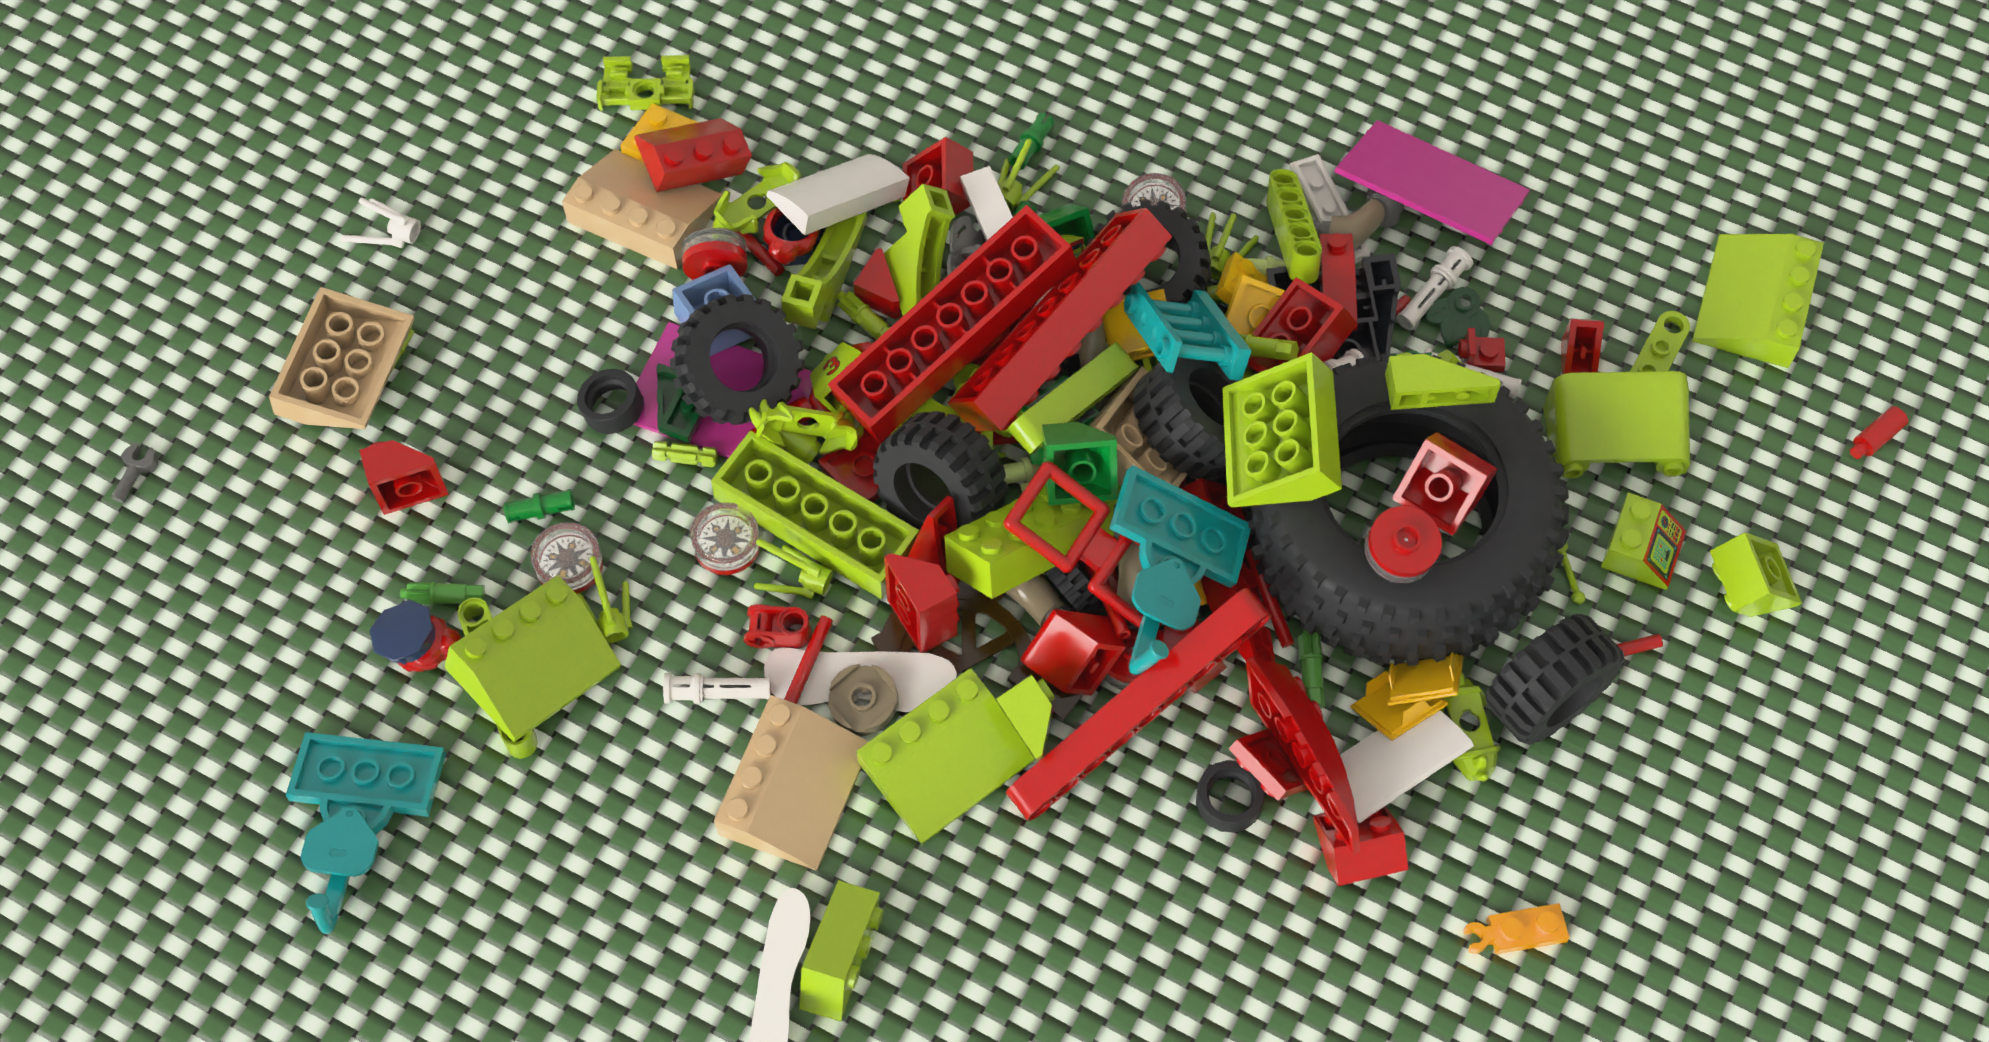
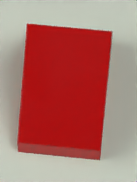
(876, 286)
(1581, 346)

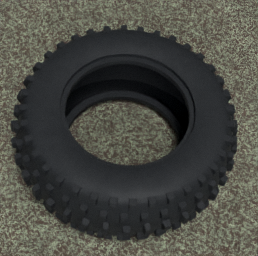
(1460, 599)

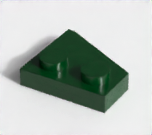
(674, 415)

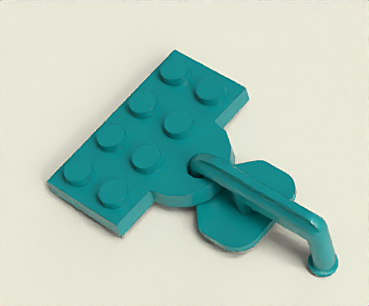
(1178, 545)
(357, 791)

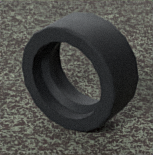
(602, 383)
(1217, 819)

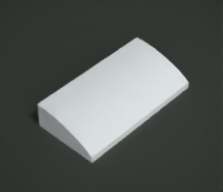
(840, 192)
(1386, 769)

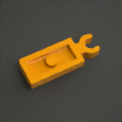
(1520, 930)

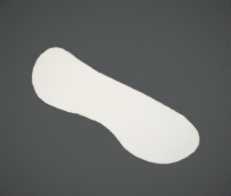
(914, 674)
(782, 951)

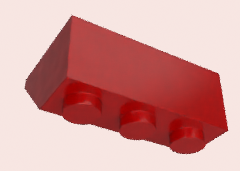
(693, 153)
(1304, 317)
(922, 600)

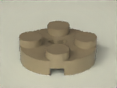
(864, 679)

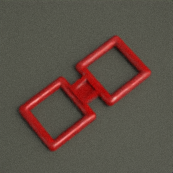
(1091, 546)

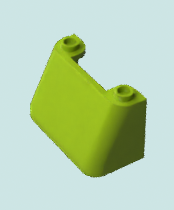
(1619, 420)

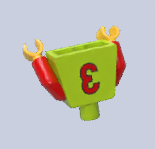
(821, 396)

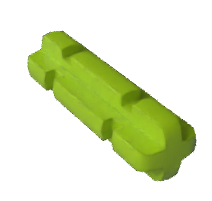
(684, 453)

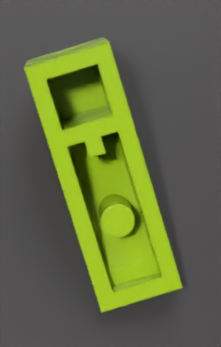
(1432, 382)

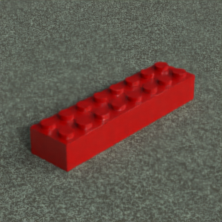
(1060, 321)
(953, 323)

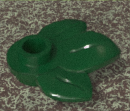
(1456, 318)

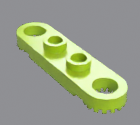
(1661, 344)

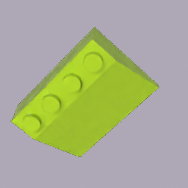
(1758, 295)
(1282, 435)
(532, 658)
(945, 756)

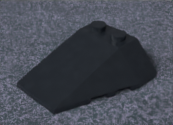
(1376, 303)

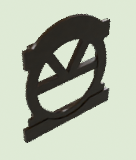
(896, 639)

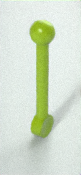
(1577, 597)

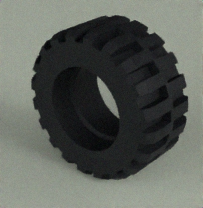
(1189, 244)
(768, 331)
(1185, 416)
(951, 450)
(1554, 678)

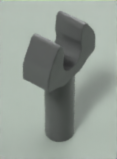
(134, 468)

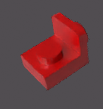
(1482, 351)

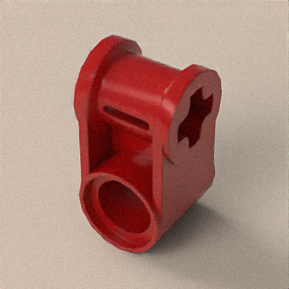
(770, 627)

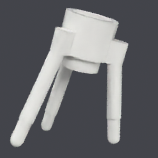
(400, 226)

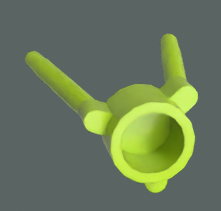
(1012, 188)
(1218, 253)
(812, 576)
(610, 622)

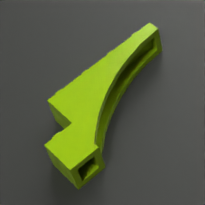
(918, 254)
(813, 290)

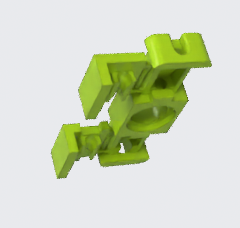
(620, 93)

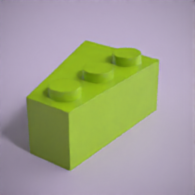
(838, 950)

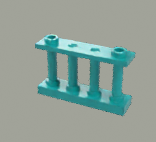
(1173, 325)

